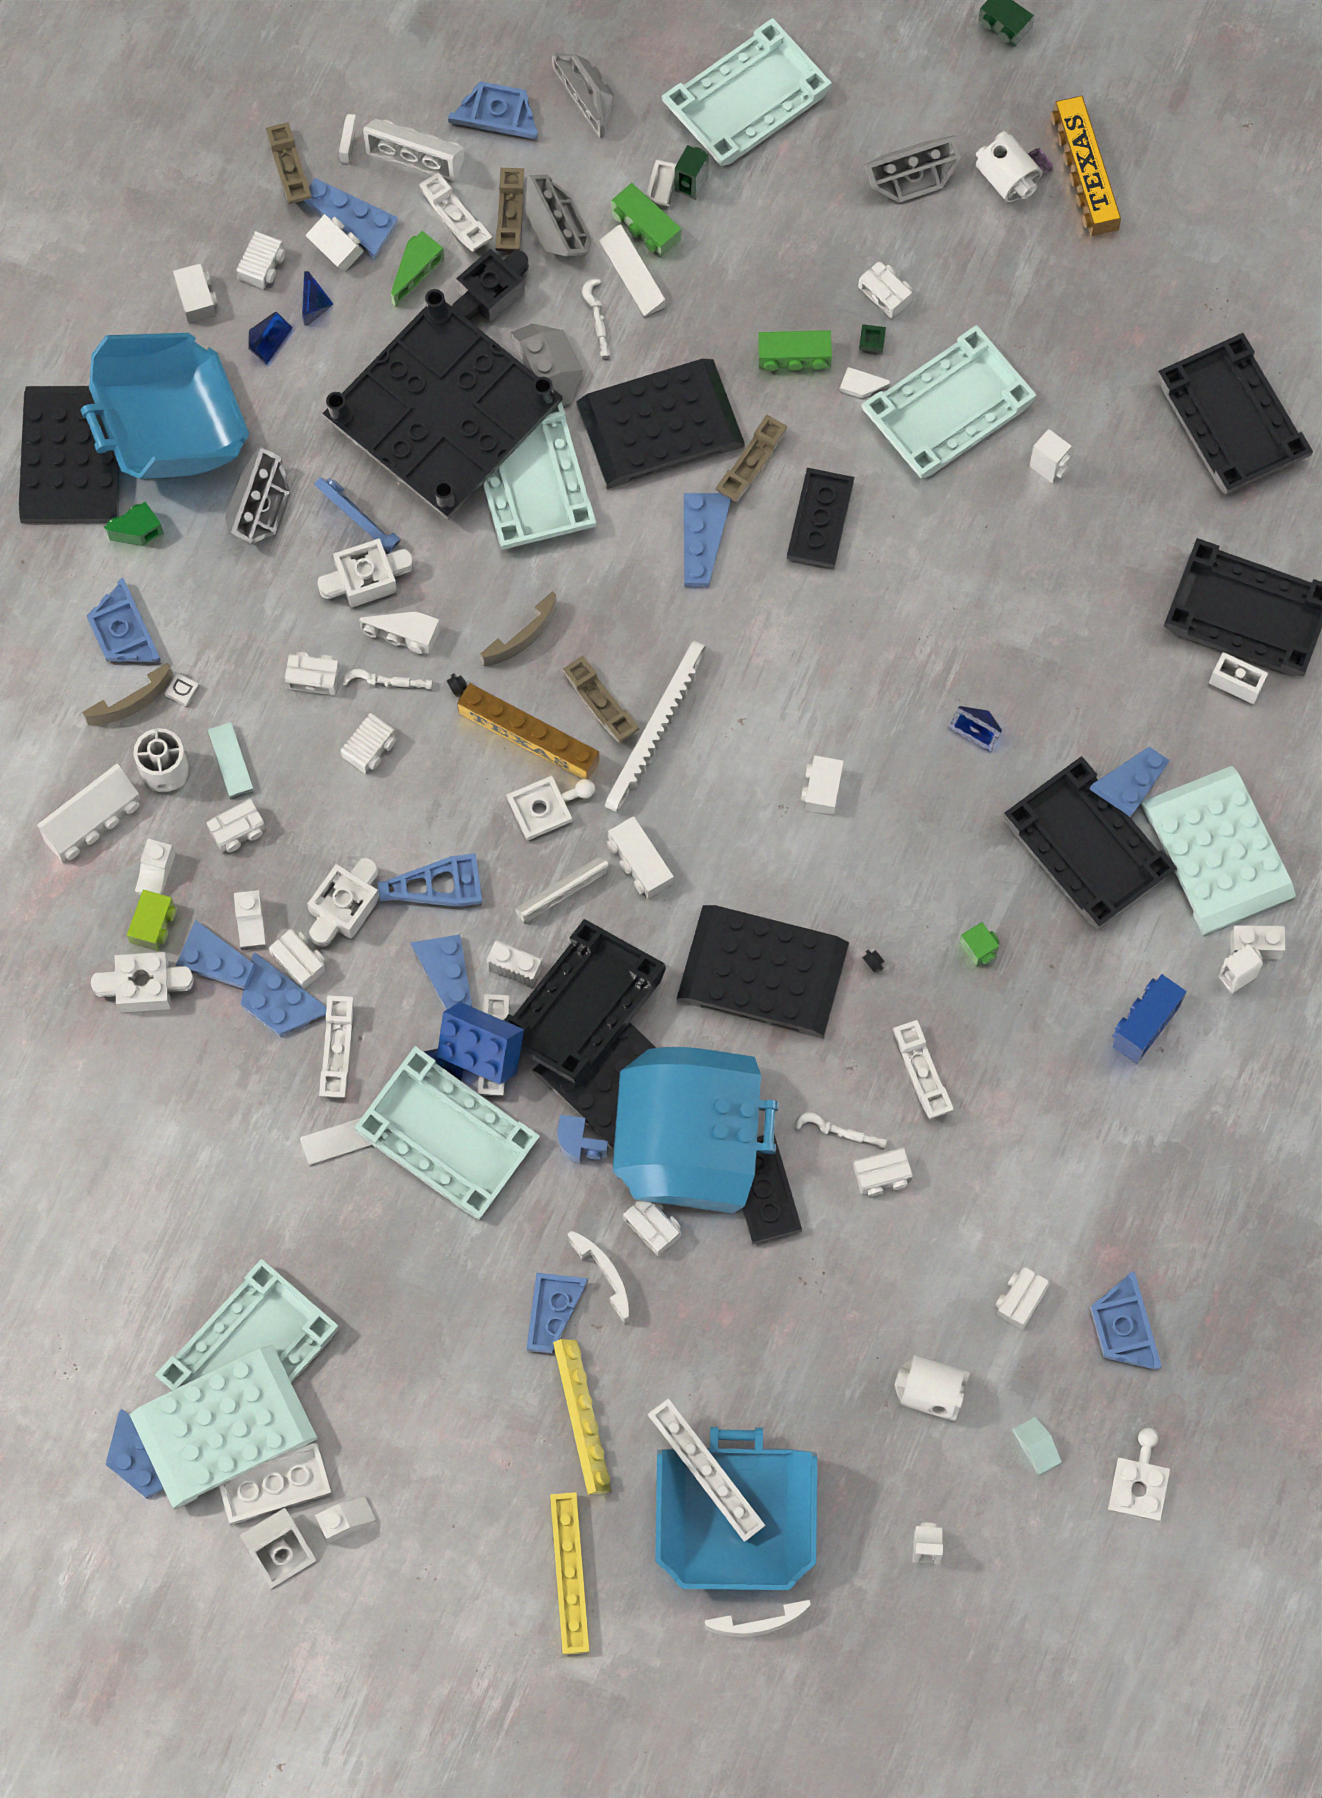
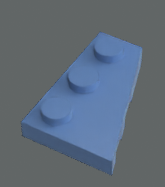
(445, 967)
(551, 1309)

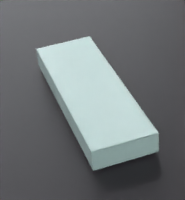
(230, 760)

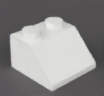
(277, 1548)

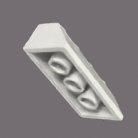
(413, 149)
(89, 814)

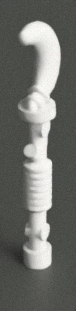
(596, 306)
(395, 681)
(849, 1133)

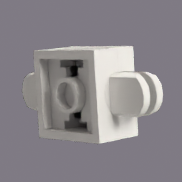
(361, 564)
(343, 902)
(142, 982)

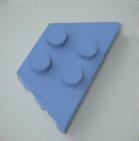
(496, 110)
(121, 628)
(278, 1000)
(1124, 1325)
(130, 1459)

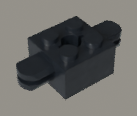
(485, 276)

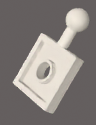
(545, 792)
(1153, 1477)

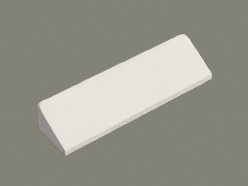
(633, 271)
(562, 889)
(333, 1142)

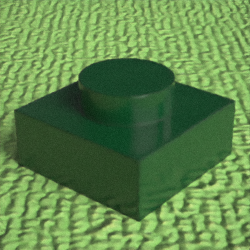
(872, 338)

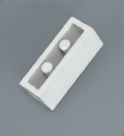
(640, 858)

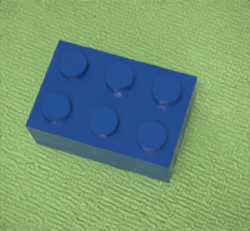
(1148, 1018)
(480, 1043)

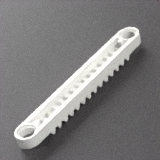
(656, 727)

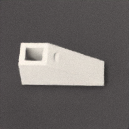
(408, 629)

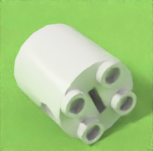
(1009, 168)
(161, 760)
(931, 1387)

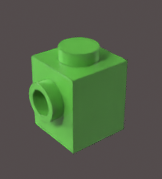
(980, 944)

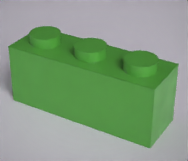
(645, 220)
(794, 350)

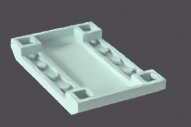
(748, 94)
(950, 403)
(539, 488)
(1219, 850)
(446, 1133)
(256, 1315)
(222, 1425)

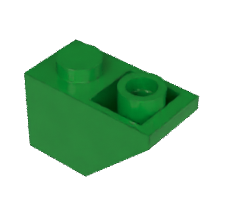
(134, 527)

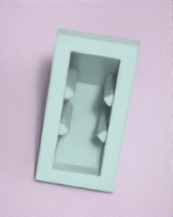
(1037, 1445)

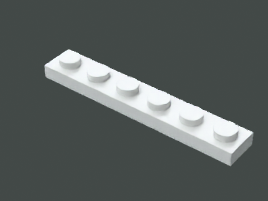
(706, 1469)

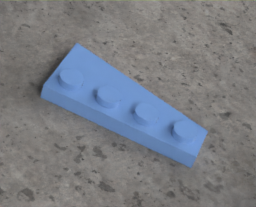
(364, 220)
(703, 529)

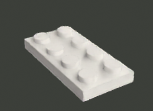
(276, 1485)

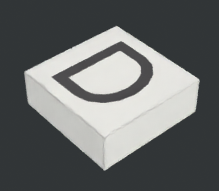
(182, 689)

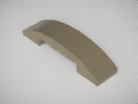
(288, 163)
(510, 209)
(753, 459)
(499, 652)
(599, 700)
(102, 714)

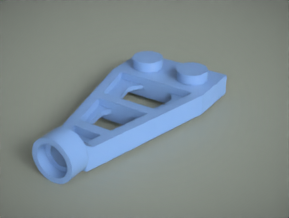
(333, 491)
(465, 877)

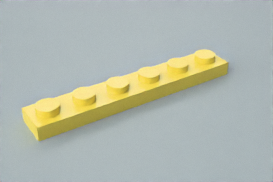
(582, 1416)
(569, 1573)

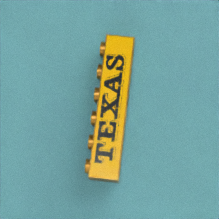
(1086, 165)
(528, 732)

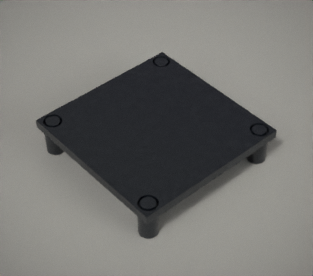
(442, 406)

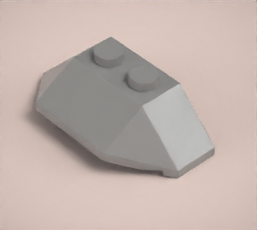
(586, 88)
(914, 169)
(555, 217)
(550, 355)
(258, 498)

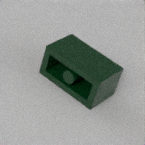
(1006, 19)
(691, 172)

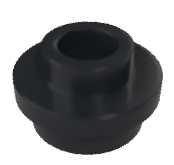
(457, 684)
(874, 960)

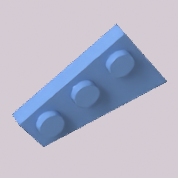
(1131, 781)
(214, 958)

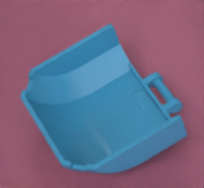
(163, 405)
(691, 1127)
(702, 1546)

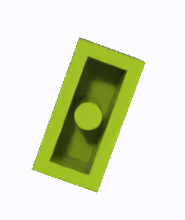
(151, 920)

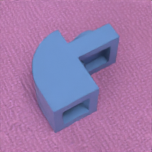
(572, 1140)

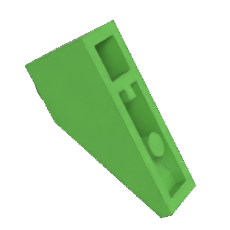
(418, 261)

